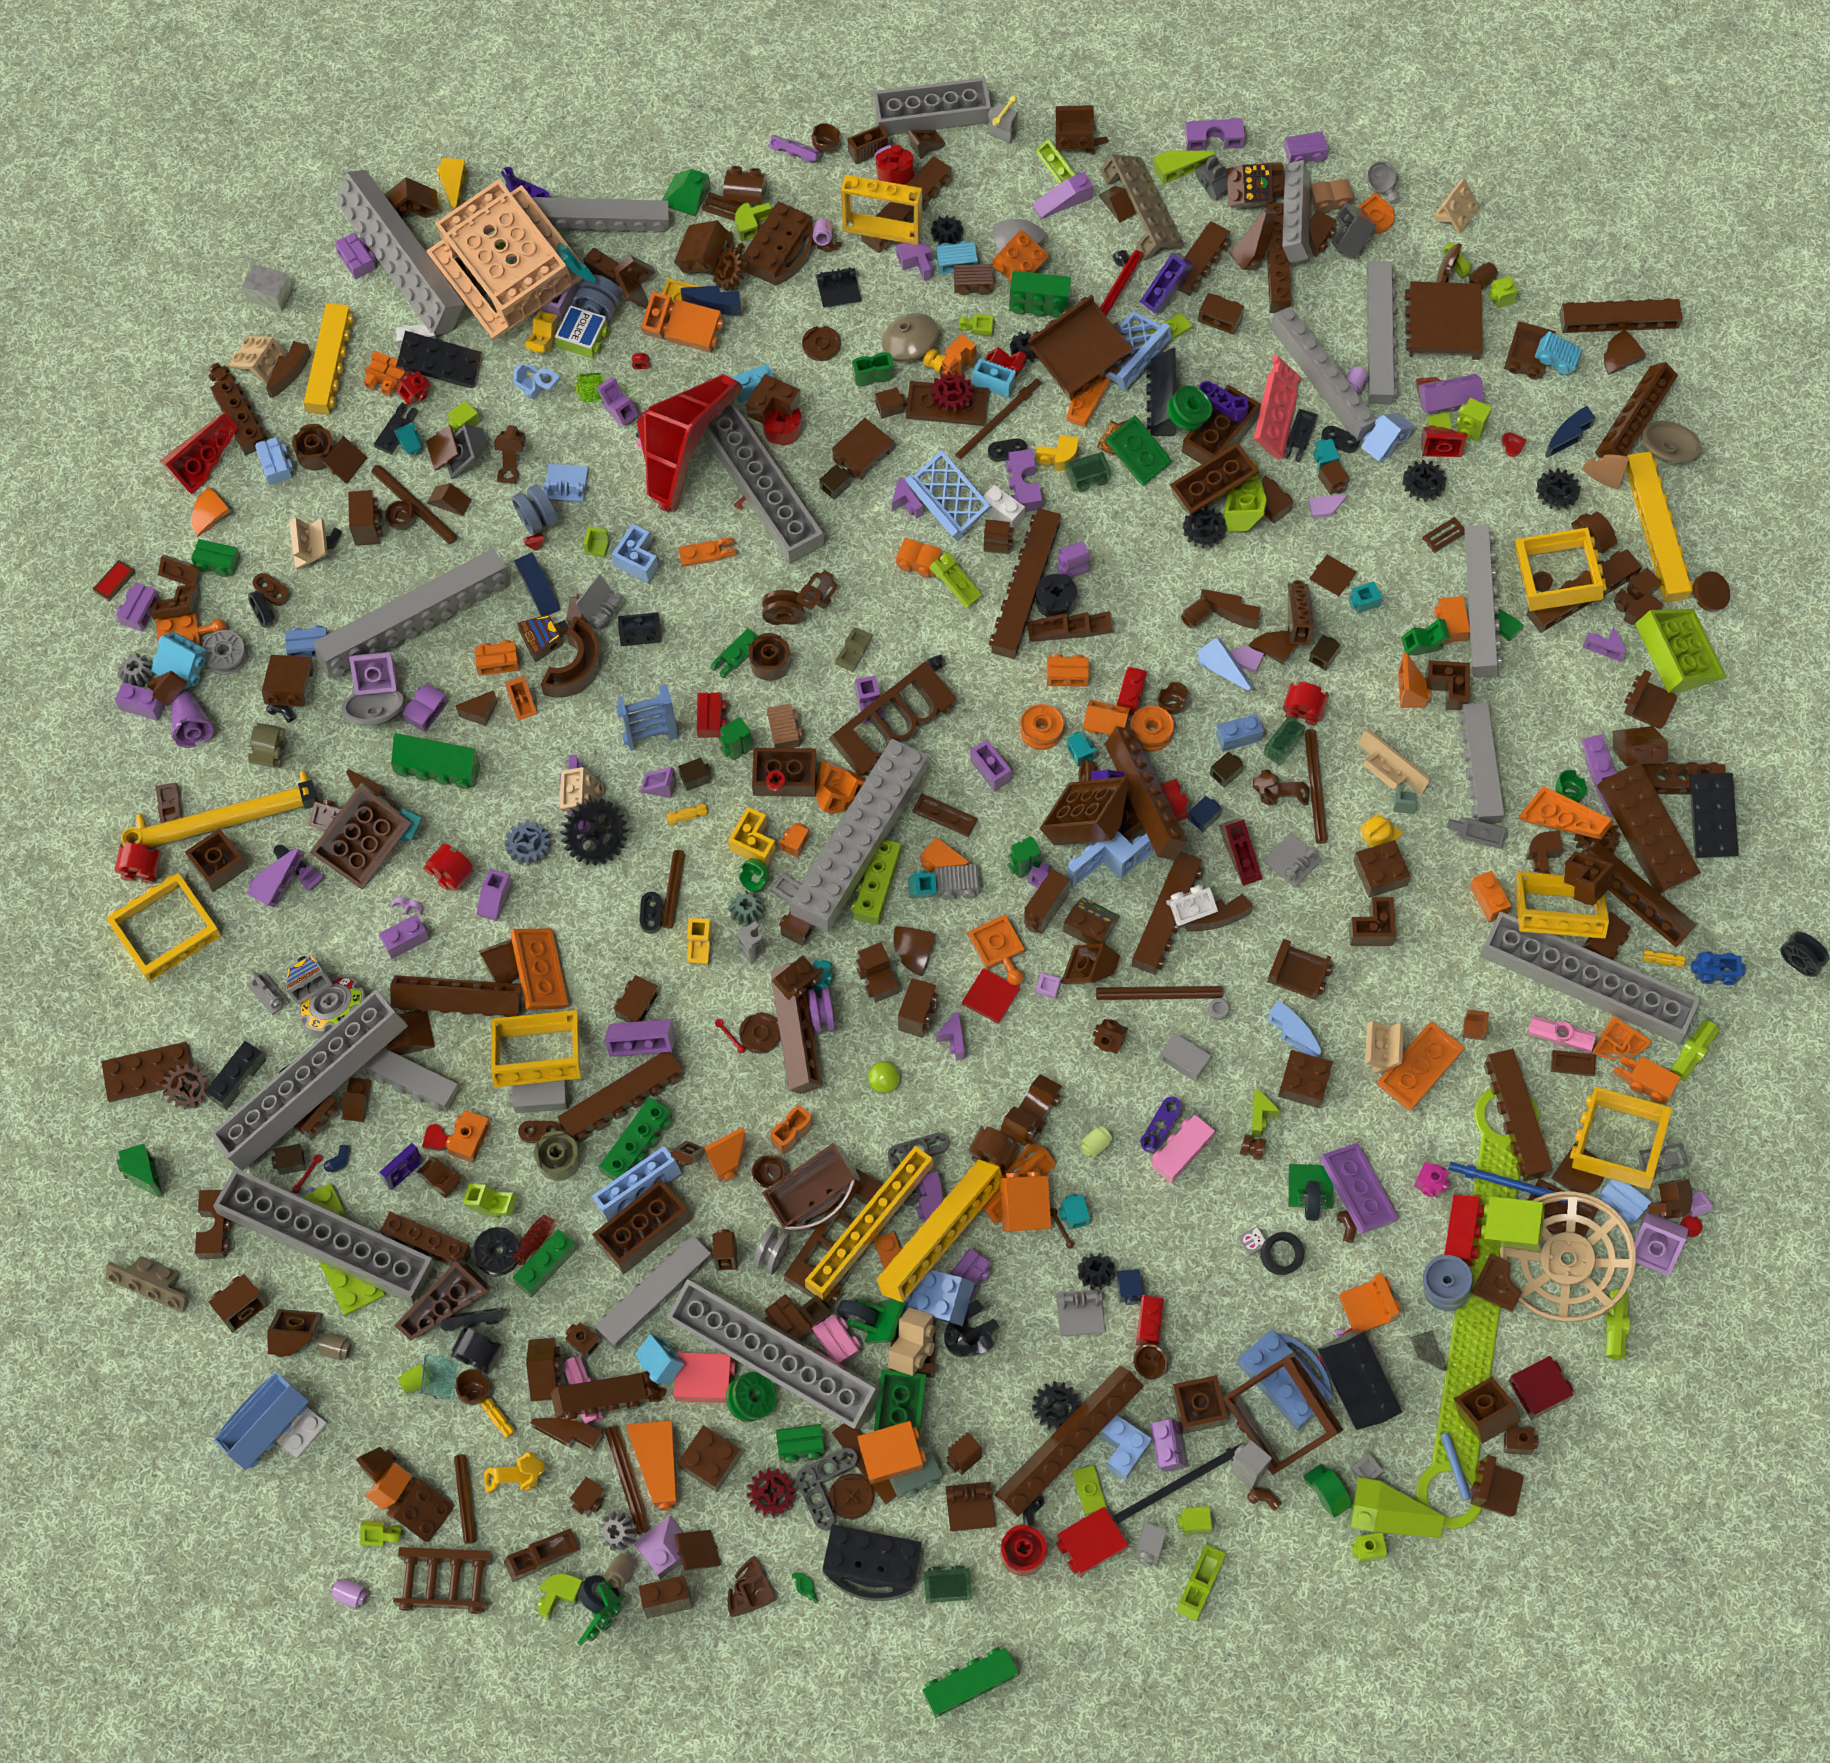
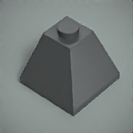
(471, 443)

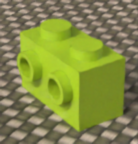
(1473, 419)

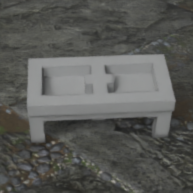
(747, 939)

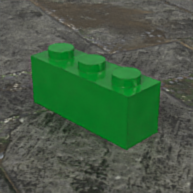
(544, 1263)

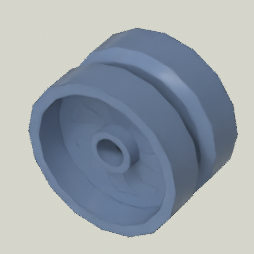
(598, 297)
(534, 509)
(1437, 1275)

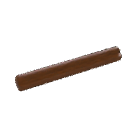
(673, 889)
(465, 1499)

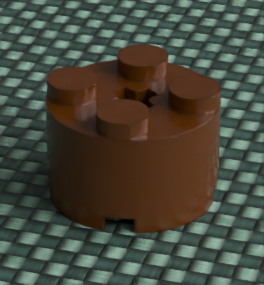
(312, 446)
(769, 657)
(992, 1147)

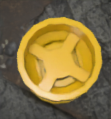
(933, 360)

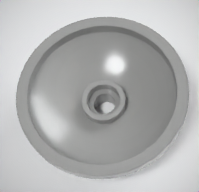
(372, 708)

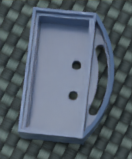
(1280, 1386)
(260, 1421)

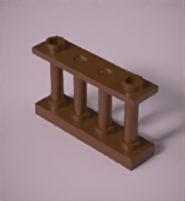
(434, 1558)

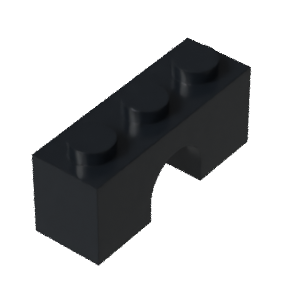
(226, 1085)

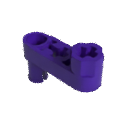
(513, 182)
(1234, 407)
(1169, 1118)

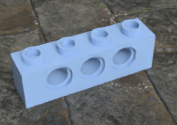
(636, 1181)

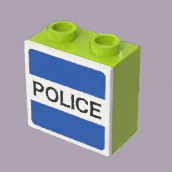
(582, 332)

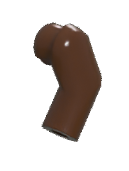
(1350, 1231)
(1262, 1494)

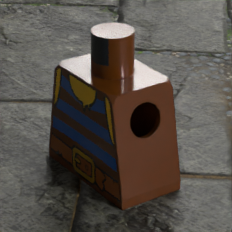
(542, 635)

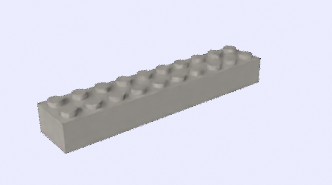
(399, 252)
(763, 484)
(412, 612)
(859, 835)
(1591, 978)
(308, 1080)
(324, 1235)
(774, 1354)

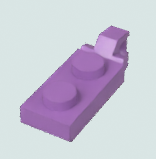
(795, 148)

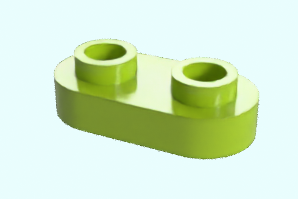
(1462, 265)

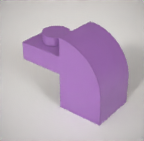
(915, 255)
(616, 403)
(867, 693)

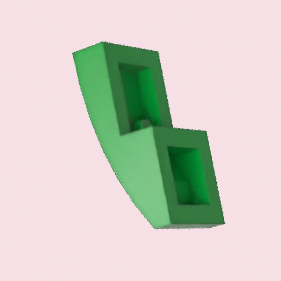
(1508, 625)

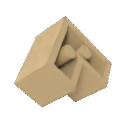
(914, 1342)

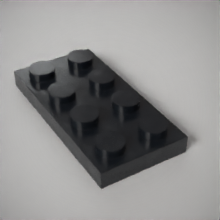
(438, 359)
(1713, 815)

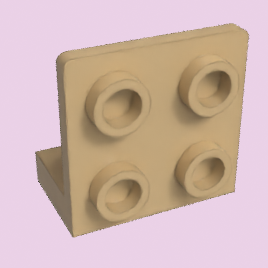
(258, 355)
(576, 786)

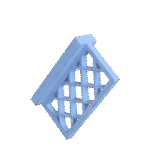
(1143, 355)
(938, 509)

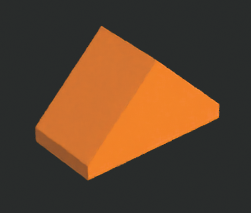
(520, 698)
(389, 1486)

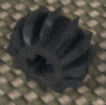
(947, 230)
(1020, 343)
(1103, 1268)

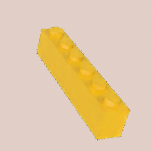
(328, 358)

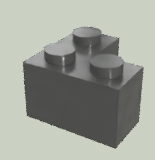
(1354, 230)

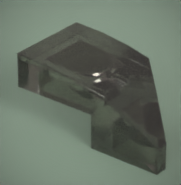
(1427, 1350)

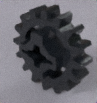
(1417, 485)
(1548, 489)
(1204, 527)
(1047, 1410)

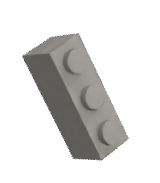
(1250, 1464)

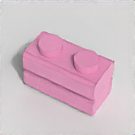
(836, 1340)

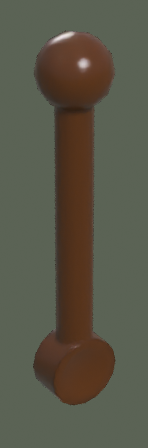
(1053, 1213)

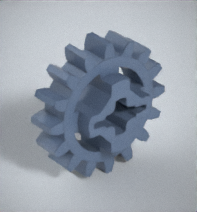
(530, 833)

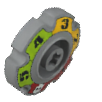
(330, 1005)

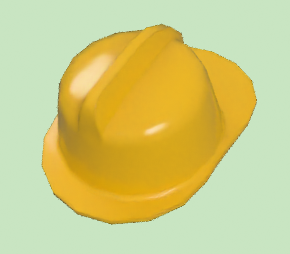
(1379, 831)

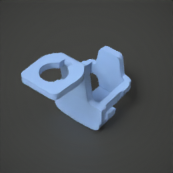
(537, 384)

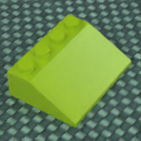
(1679, 649)

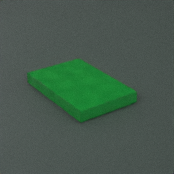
(1138, 450)

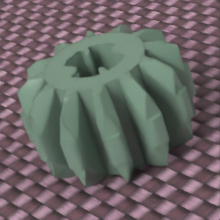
(737, 908)

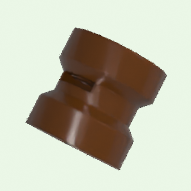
(1253, 1147)

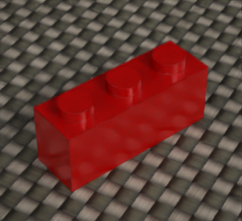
(1465, 1228)

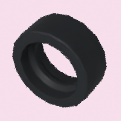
(1295, 1243)

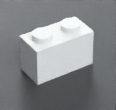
(1004, 507)

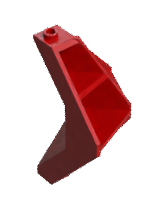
(672, 432)

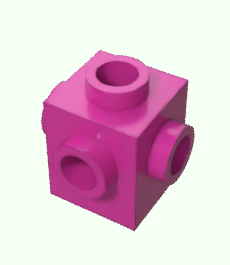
(1432, 1180)

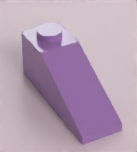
(1065, 195)
(272, 881)

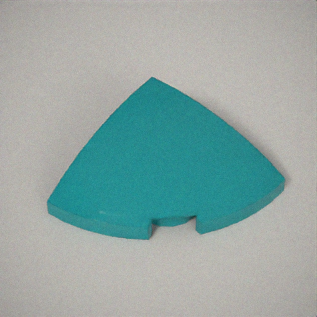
(573, 264)

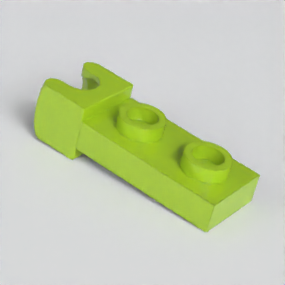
(955, 579)

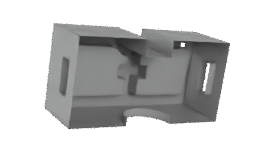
(1670, 1158)

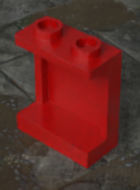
(1091, 1542)

